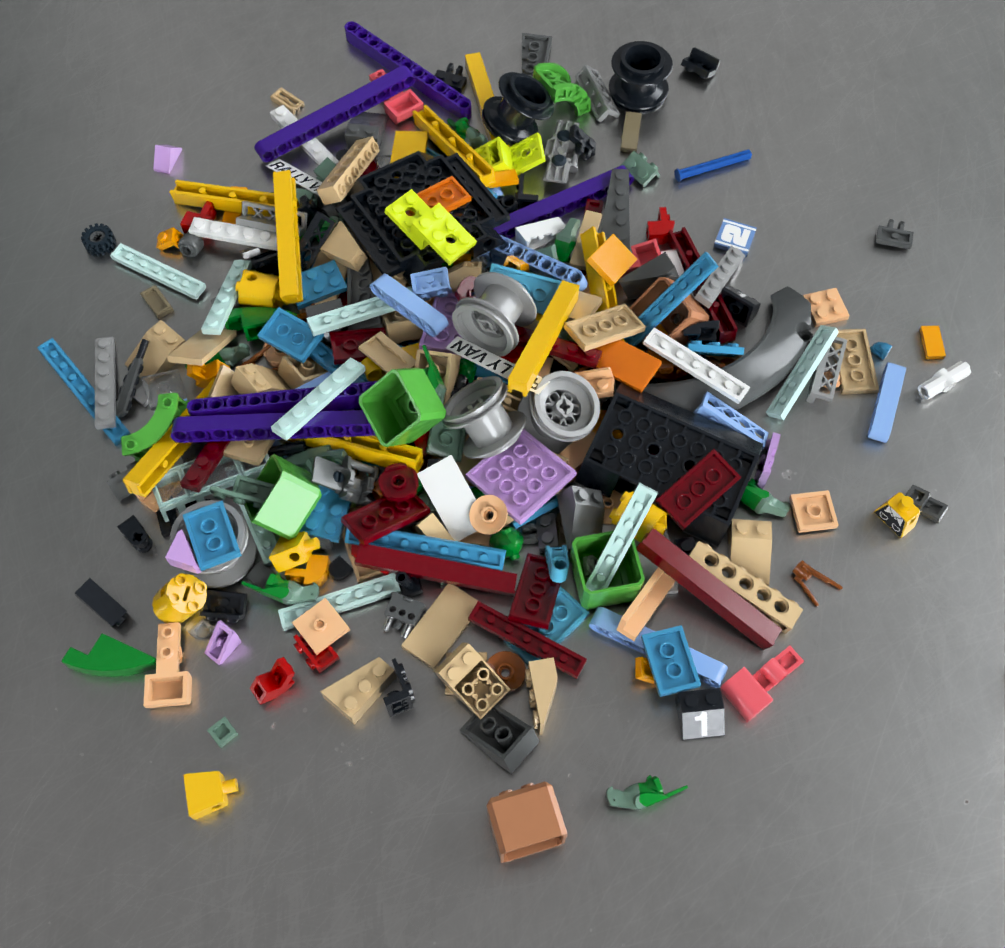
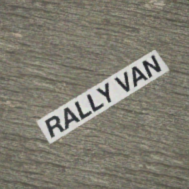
(300, 177)
(488, 360)

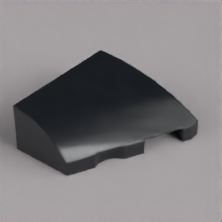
(702, 331)

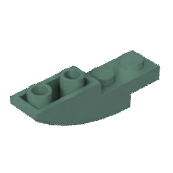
(305, 458)

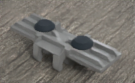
(555, 154)

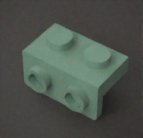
(640, 168)

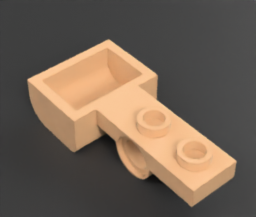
(168, 685)

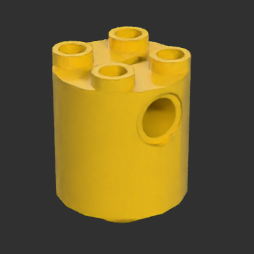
(259, 290)
(655, 518)
(179, 598)

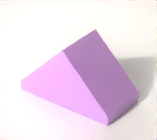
(165, 157)
(182, 555)
(222, 643)

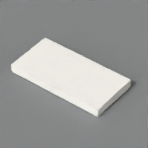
(449, 496)

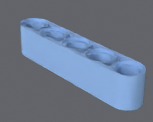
(409, 305)
(886, 402)

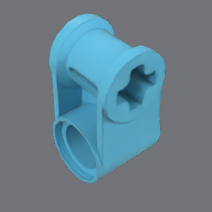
(557, 562)

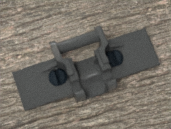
(343, 480)

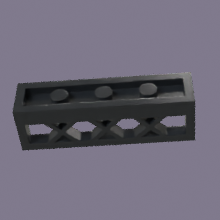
(310, 235)

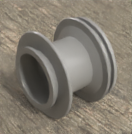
(494, 312)
(570, 403)
(484, 418)
(230, 571)

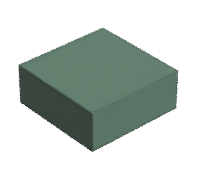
(222, 732)

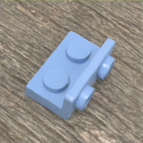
(431, 283)

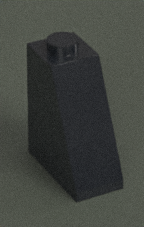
(101, 603)

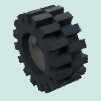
(98, 247)

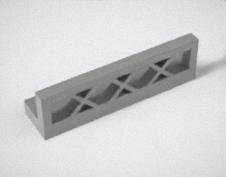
(601, 101)
(263, 223)
(818, 374)

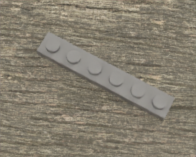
(719, 277)
(105, 383)

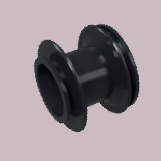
(640, 76)
(515, 113)

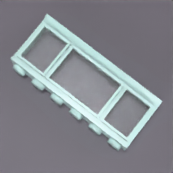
(171, 495)

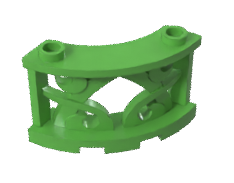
(559, 86)
(167, 409)

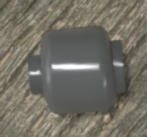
(190, 245)

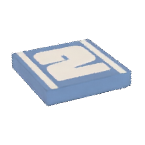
(735, 234)

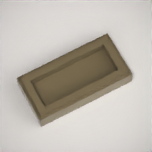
(156, 302)

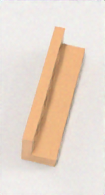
(645, 604)

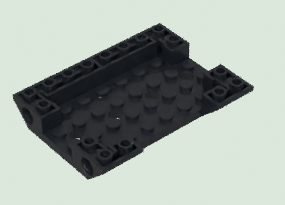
(680, 439)

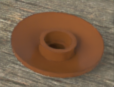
(508, 662)

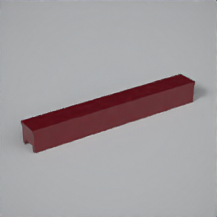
(718, 310)
(436, 569)
(709, 589)

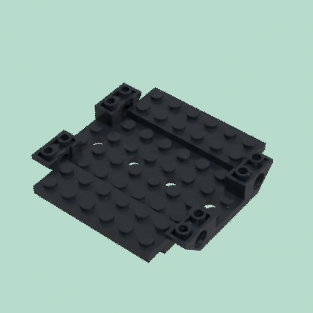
(386, 242)

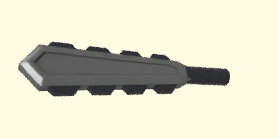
(128, 390)

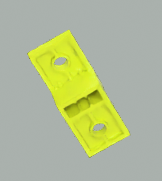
(503, 157)
(430, 226)

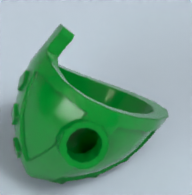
(509, 540)

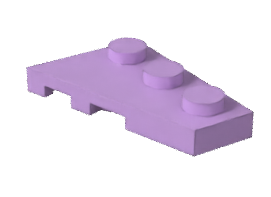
(767, 460)

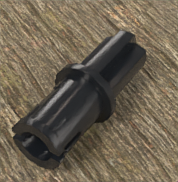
(288, 448)

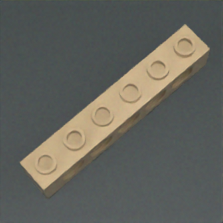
(348, 170)
(789, 609)

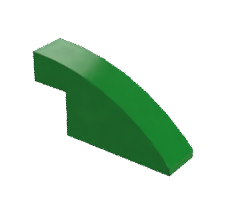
(250, 320)
(109, 659)

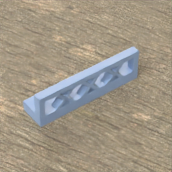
(718, 416)

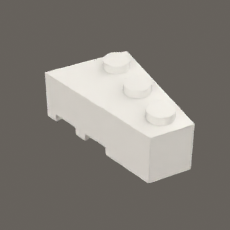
(539, 233)

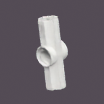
(944, 380)

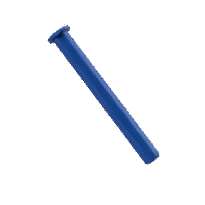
(712, 165)

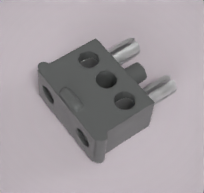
(405, 605)

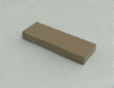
(631, 132)

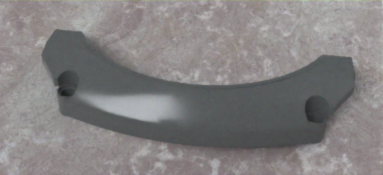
(760, 367)

